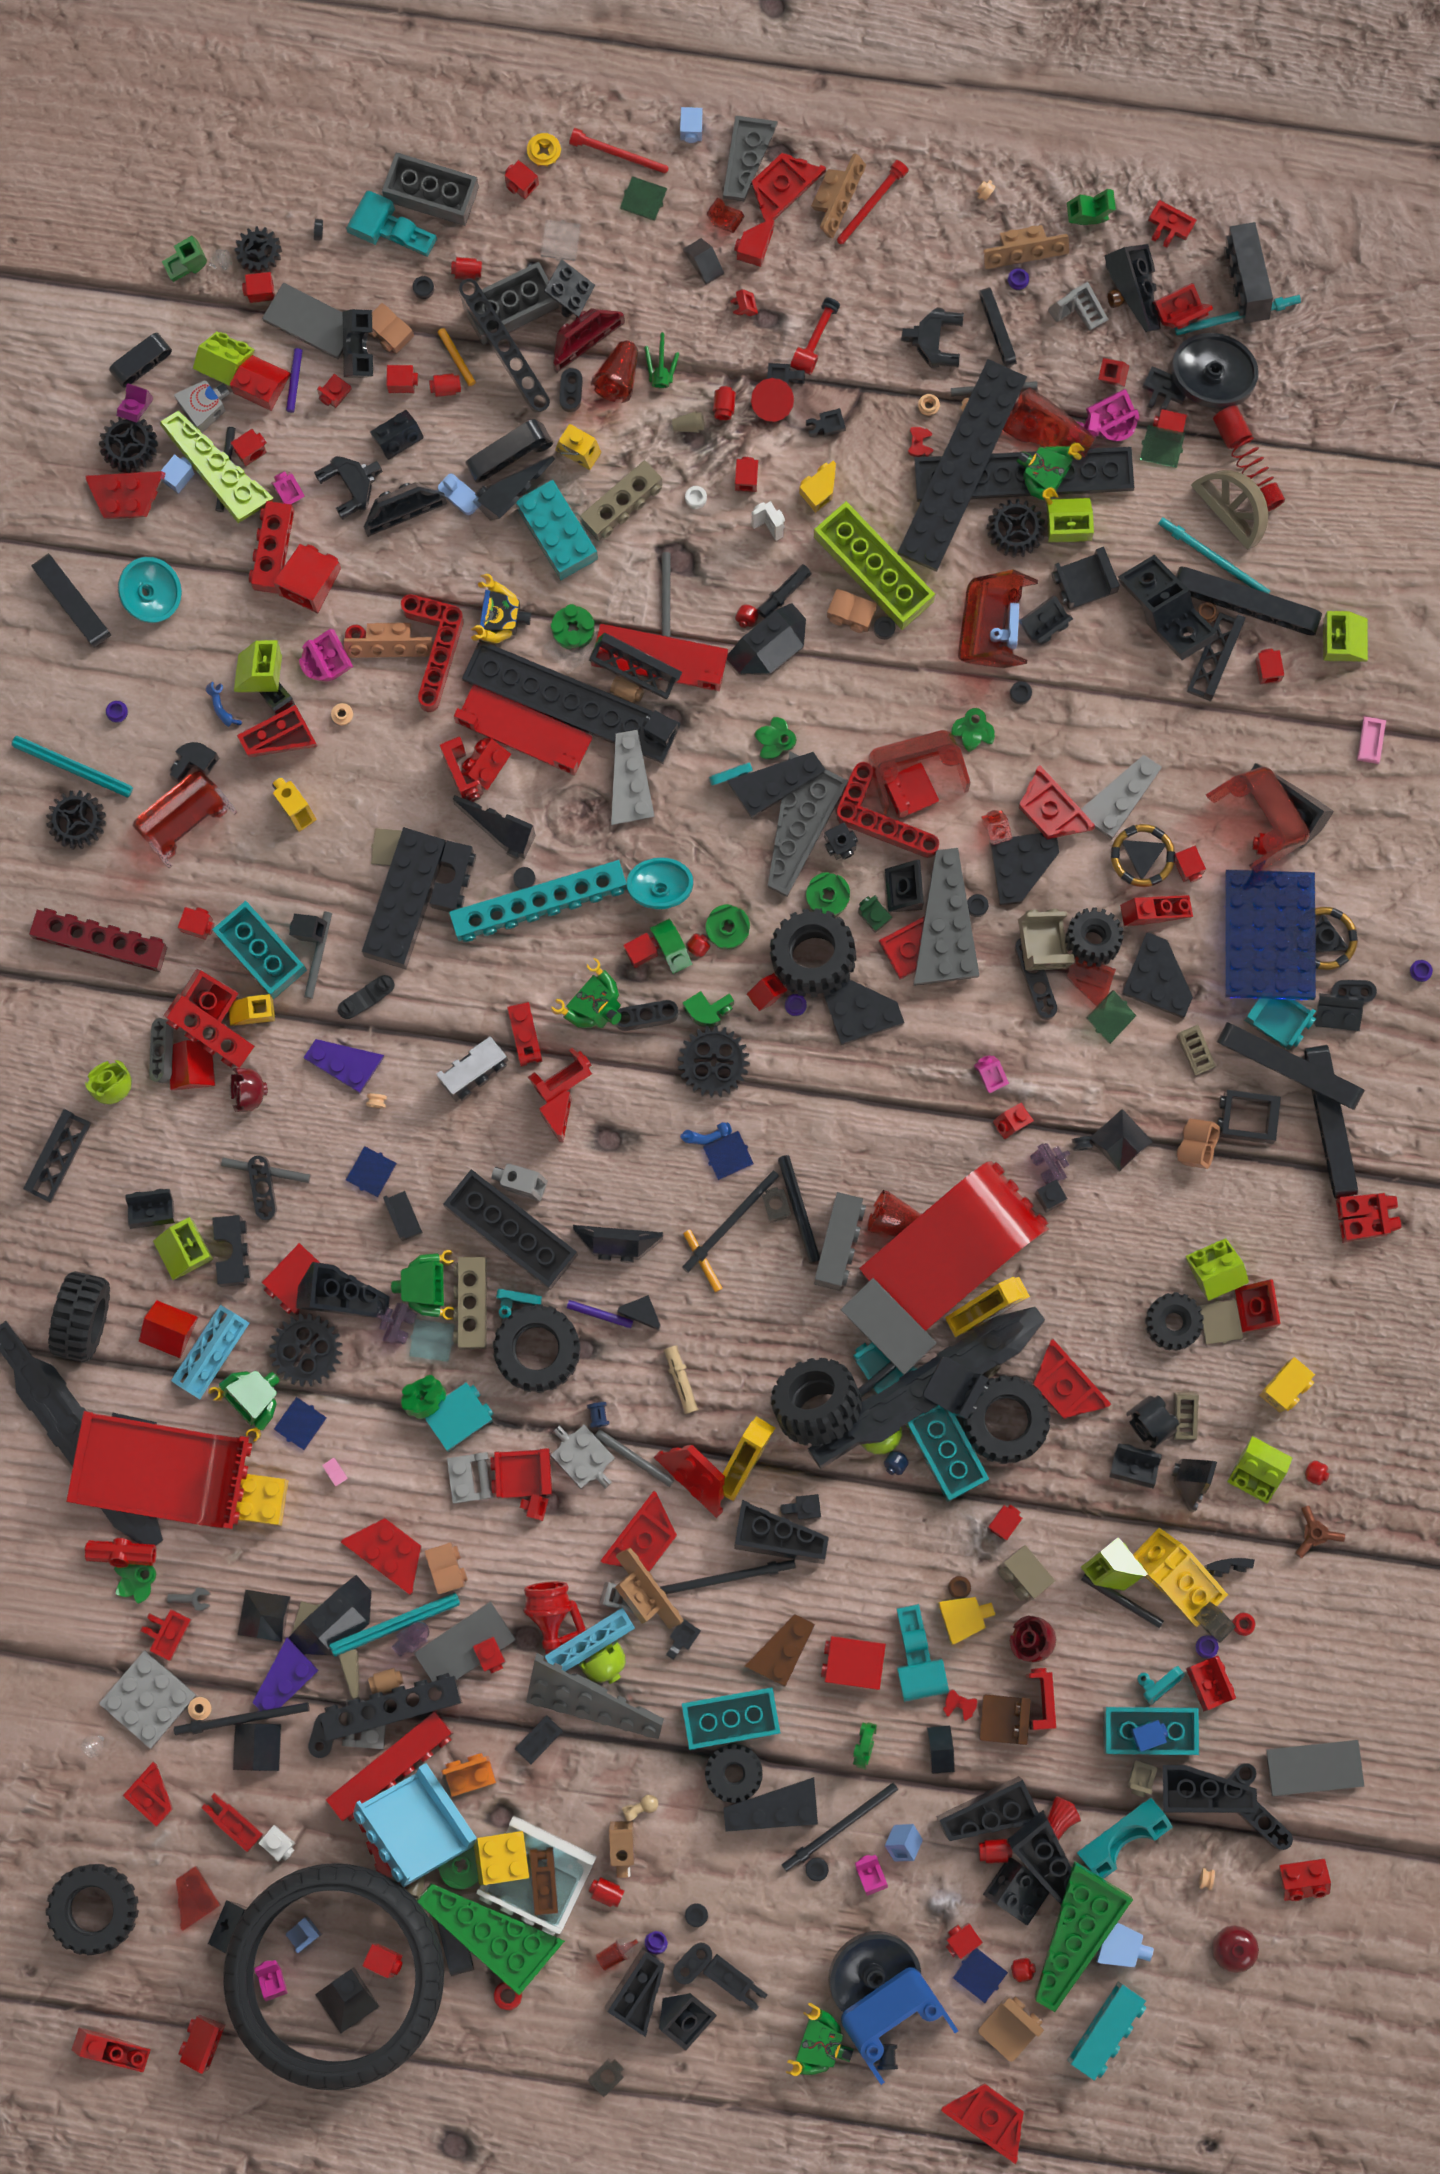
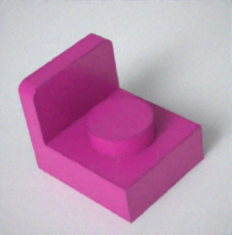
(287, 487)
(991, 1073)

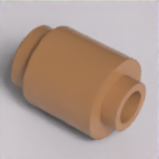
(626, 690)
(385, 1681)

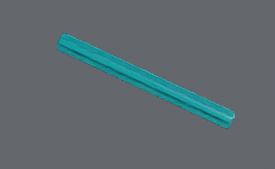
(72, 766)
(394, 1624)

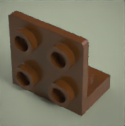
(1005, 1719)

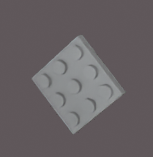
(147, 1699)

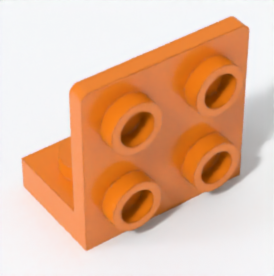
(469, 1775)

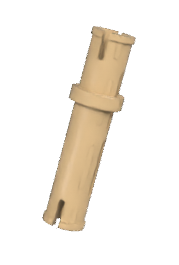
(680, 1378)

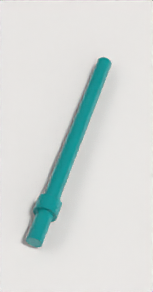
(1278, 304)
(1179, 533)

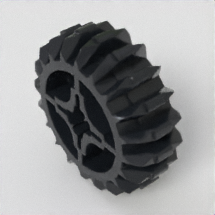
(125, 460)
(1003, 515)
(79, 812)

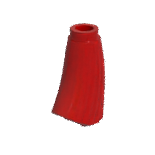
(1062, 1816)

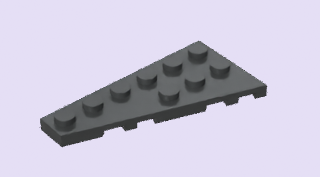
(800, 826)
(947, 935)
(582, 1698)

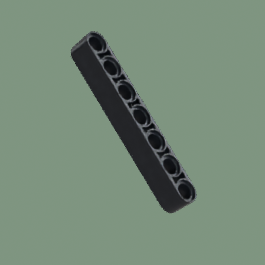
(502, 334)
(1250, 601)
(1290, 1066)
(1333, 1131)

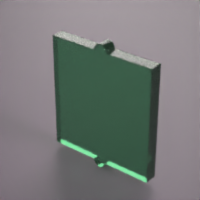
(643, 198)
(1162, 446)
(1111, 1016)

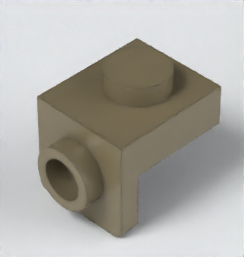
(1142, 1778)

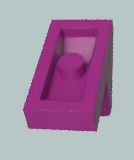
(135, 403)

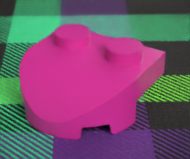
(1116, 416)
(324, 657)

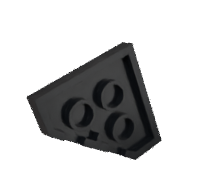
(1021, 864)
(1158, 978)
(861, 1012)

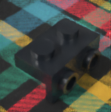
(397, 434)
(1045, 621)
(150, 1208)
(1135, 1465)

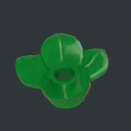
(972, 732)
(772, 738)
(133, 1583)

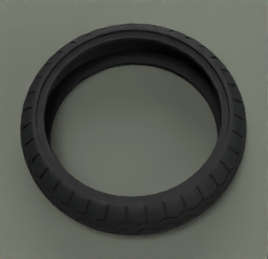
(241, 1996)

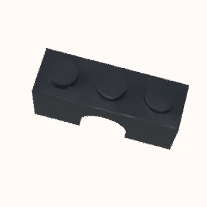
(356, 327)
(459, 858)
(234, 1270)

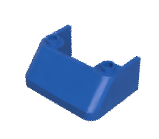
(888, 2008)

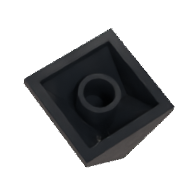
(1120, 1140)
(264, 1615)
(684, 2018)

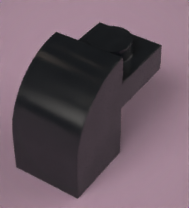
(193, 755)

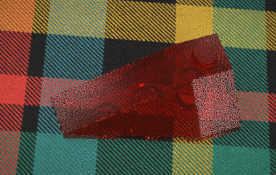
(1043, 423)

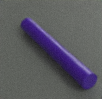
(294, 379)
(597, 1313)

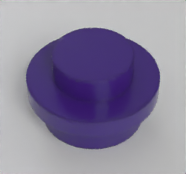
(1018, 279)
(116, 711)
(1421, 970)
(795, 1005)
(1206, 1647)
(656, 1942)

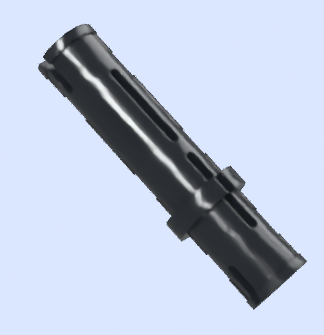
(777, 598)

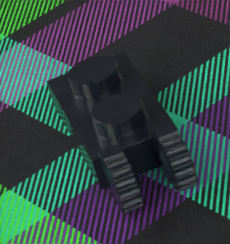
(732, 1980)

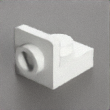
(277, 1844)

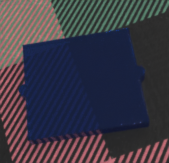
(728, 1155)
(371, 1171)
(300, 1423)
(980, 1975)

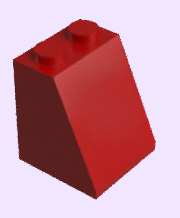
(307, 577)

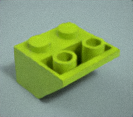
(221, 357)
(1070, 520)
(1345, 637)
(259, 667)
(182, 1248)
(1217, 1269)
(1260, 1469)
(1114, 1567)

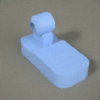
(458, 494)
(1010, 635)

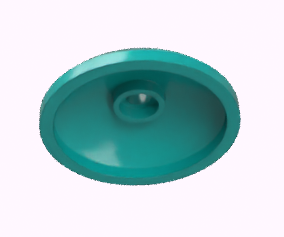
(161, 585)
(660, 883)

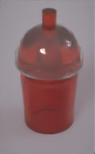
(616, 1953)

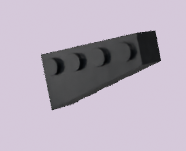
(776, 1536)
(779, 1808)
(992, 1811)
(1043, 1854)

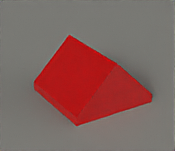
(191, 1066)
(557, 1113)
(1257, 1306)
(167, 1329)

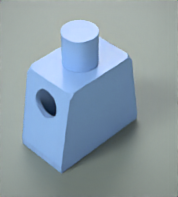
(1123, 1948)

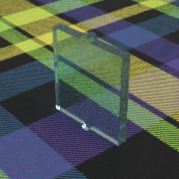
(432, 1340)

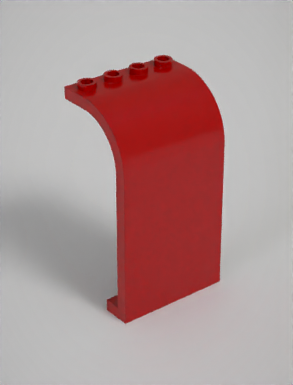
(956, 1244)
(158, 1471)

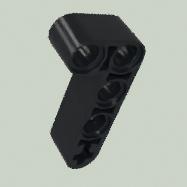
(508, 449)
(1252, 1818)

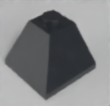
(347, 2000)

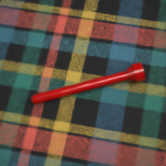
(579, 138)
(897, 171)

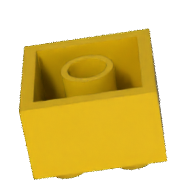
(1287, 1385)
(263, 1499)
(501, 1858)

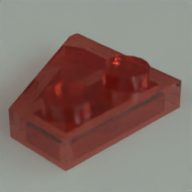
(1091, 981)
(194, 1897)

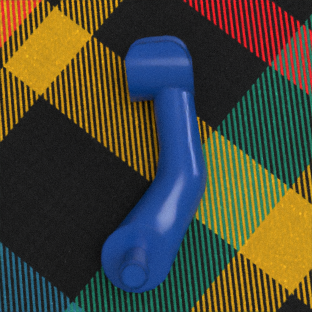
(225, 717)
(695, 1138)

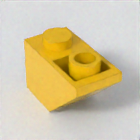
(819, 488)
(252, 1010)

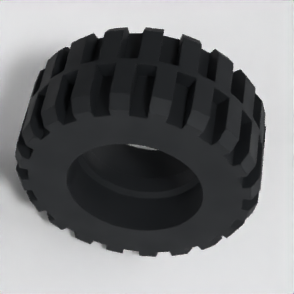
(808, 926)
(79, 1316)
(534, 1317)
(822, 1422)
(1036, 1429)
(61, 1916)

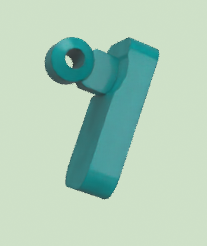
(730, 773)
(509, 1297)
(1156, 1691)

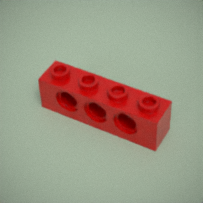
(272, 513)
(239, 1047)

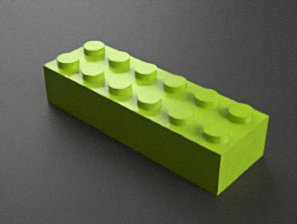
(874, 565)

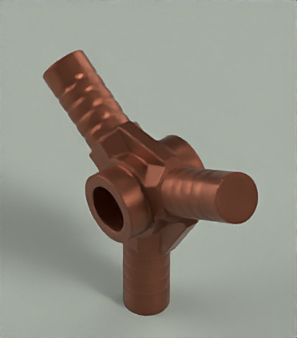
(1315, 1533)

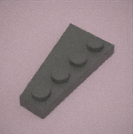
(746, 153)

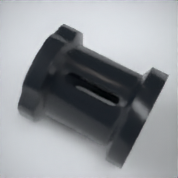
(888, 2059)

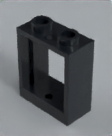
(1271, 1123)

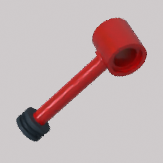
(805, 358)

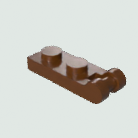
(544, 1882)

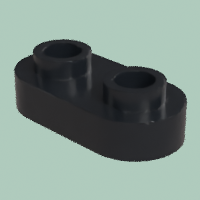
(571, 391)
(1354, 987)
(319, 1736)
(693, 1963)

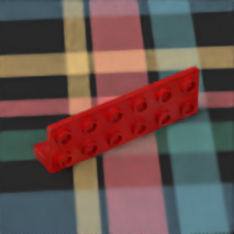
(699, 663)
(524, 729)

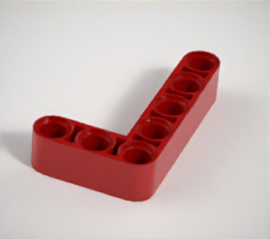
(439, 647)
(879, 820)

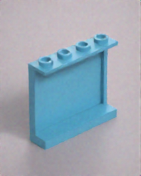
(415, 1826)

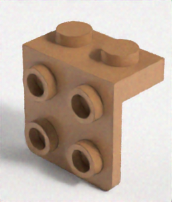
(1010, 2028)

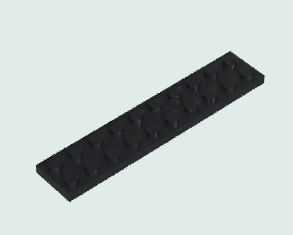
(962, 465)
(1003, 477)
(560, 697)

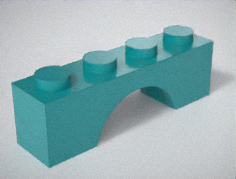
(1143, 1822)

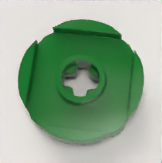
(570, 615)
(831, 882)
(734, 916)
(428, 1388)
(863, 1750)
(461, 1879)

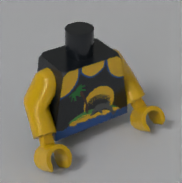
(499, 613)

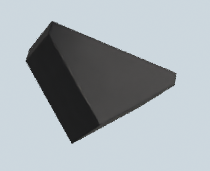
(704, 260)
(278, 700)
(641, 1311)
(941, 1749)

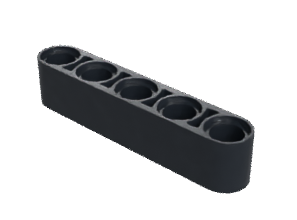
(71, 600)

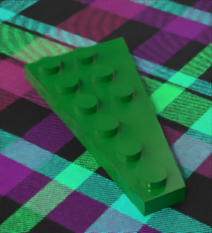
(1084, 1922)
(500, 1942)

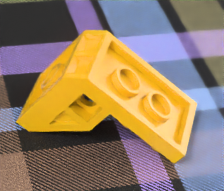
(1178, 1574)

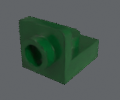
(873, 913)

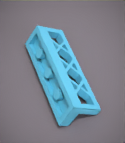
(212, 1353)
(591, 1640)

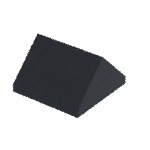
(904, 887)
(257, 1747)

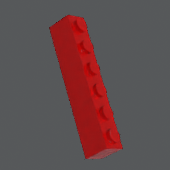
(390, 1765)

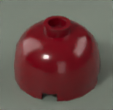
(247, 1089)
(1033, 1639)
(1235, 1949)

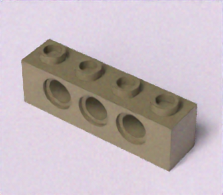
(641, 475)
(478, 1337)

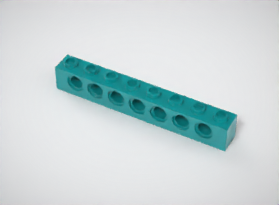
(526, 897)

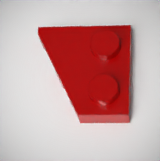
(150, 1795)

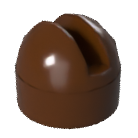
(1115, 298)

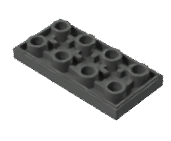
(307, 320)
(888, 1326)
(454, 1649)
(1315, 1767)

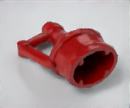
(547, 1607)

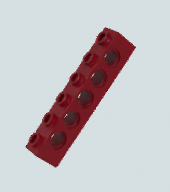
(151, 959)

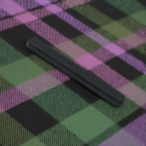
(799, 1209)

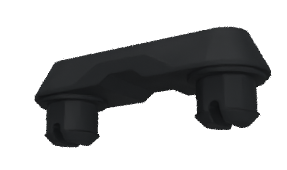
(366, 997)

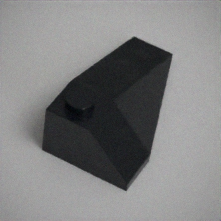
(1132, 273)
(502, 495)
(1311, 810)
(508, 832)
(333, 1291)
(1193, 1480)
(1202, 1792)

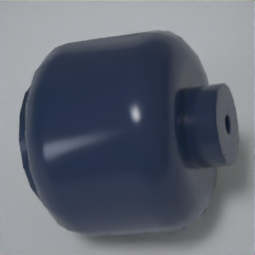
(896, 1463)

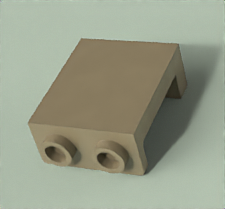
(1044, 940)

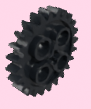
(715, 1041)
(322, 1361)

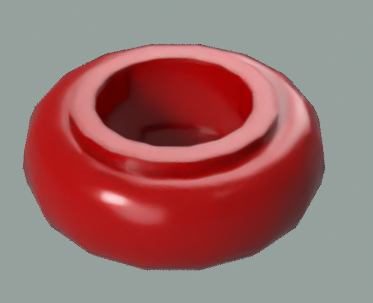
(500, 2003)

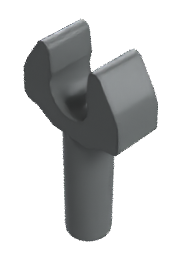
(190, 1599)

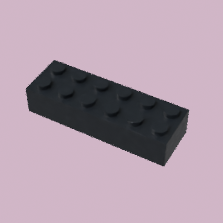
(404, 898)
(510, 1229)

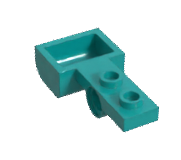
(375, 219)
(922, 1675)

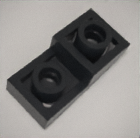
(1222, 1567)

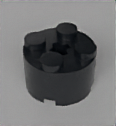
(1152, 1421)

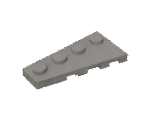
(630, 783)
(1118, 799)

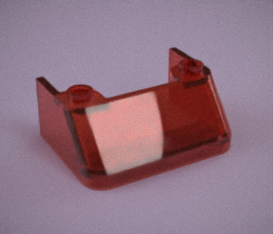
(987, 609)
(887, 758)
(179, 813)
(1288, 825)

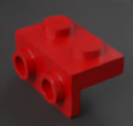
(485, 762)
(1211, 1683)
(1305, 1880)

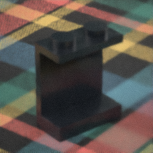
(1086, 579)

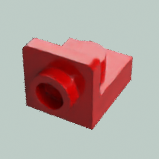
(333, 391)

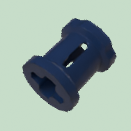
(598, 1414)

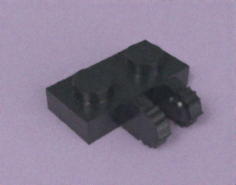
(1162, 384)

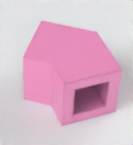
(335, 1471)

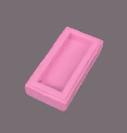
(1371, 740)

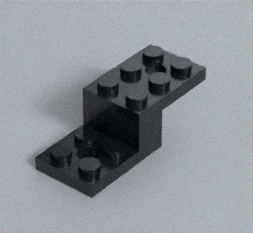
(1168, 607)

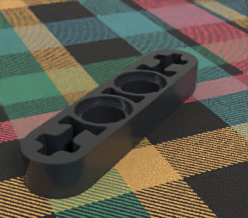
(997, 327)
(1031, 980)

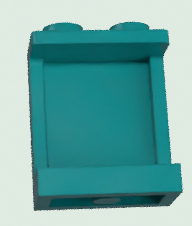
(1281, 1020)
(872, 1360)
(459, 1416)

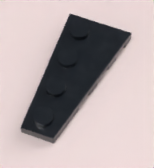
(771, 784)

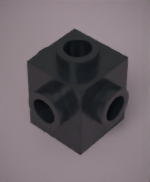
(839, 835)

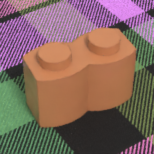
(390, 329)
(852, 611)
(1198, 1143)
(445, 1568)

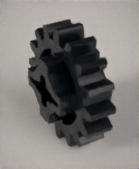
(258, 240)

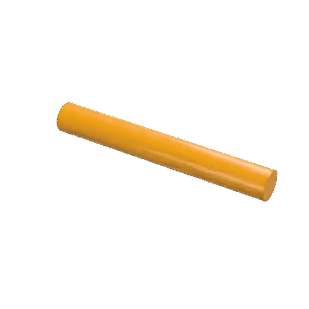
(456, 357)
(709, 1273)

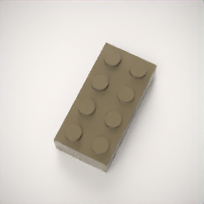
(1025, 1574)

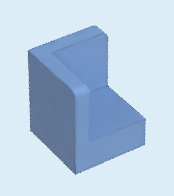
(903, 1842)
(303, 1934)

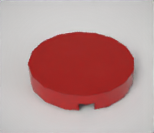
(772, 399)

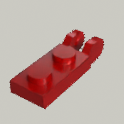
(234, 1823)

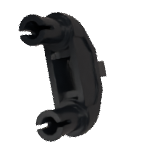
(927, 337)
(357, 479)

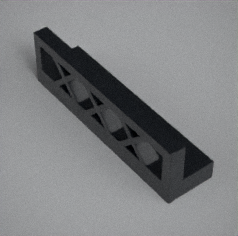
(638, 658)
(1223, 660)
(49, 1152)

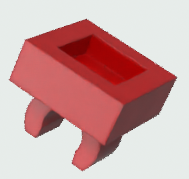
(746, 303)
(536, 1507)

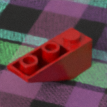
(1155, 910)
(110, 2050)

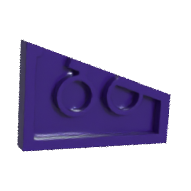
(346, 1064)
(285, 1677)

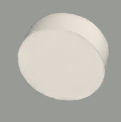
(695, 497)

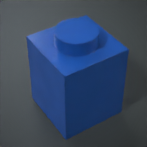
(1149, 1735)

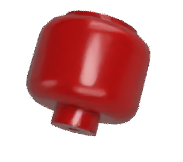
(747, 616)
(698, 944)
(1317, 1473)
(1023, 1970)

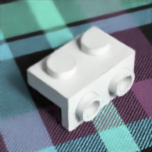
(773, 519)

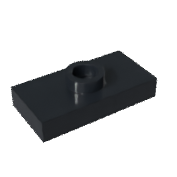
(538, 1739)

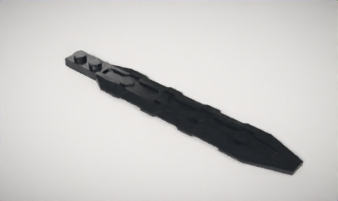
(904, 1400)
(61, 1415)

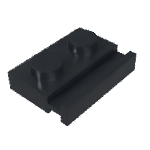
(1339, 1012)

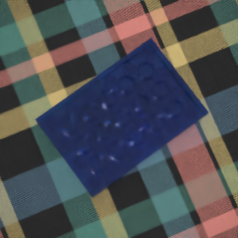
(1270, 935)

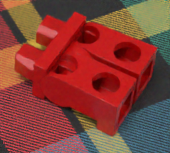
(1375, 1216)

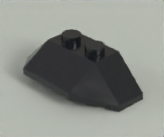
(402, 505)
(770, 642)
(617, 1243)
(336, 1618)

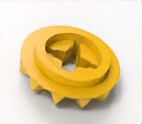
(544, 140)

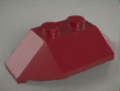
(583, 334)

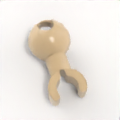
(648, 1804)

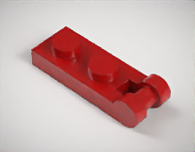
(524, 1033)

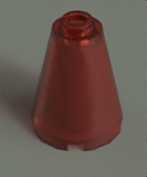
(617, 373)
(890, 1215)

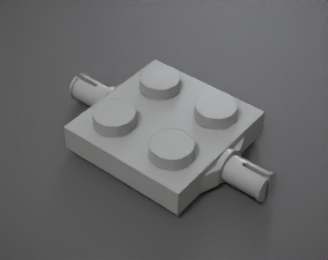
(582, 1457)

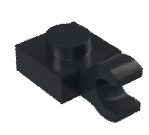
(783, 372)
(805, 1507)
(684, 1636)

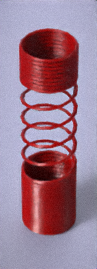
(1236, 434)

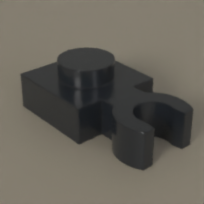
(830, 423)

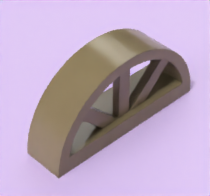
(1227, 512)

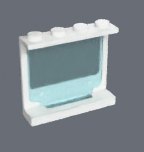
(571, 1872)

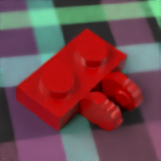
(1171, 220)
(170, 1634)

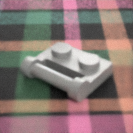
(462, 1478)
(369, 1739)

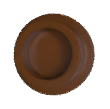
(1208, 611)
(959, 1587)

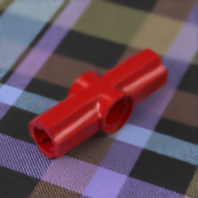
(120, 1552)

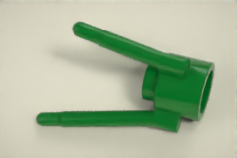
(660, 377)

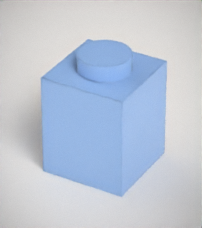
(691, 124)
(177, 473)

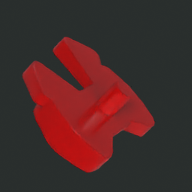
(917, 448)
(954, 1700)

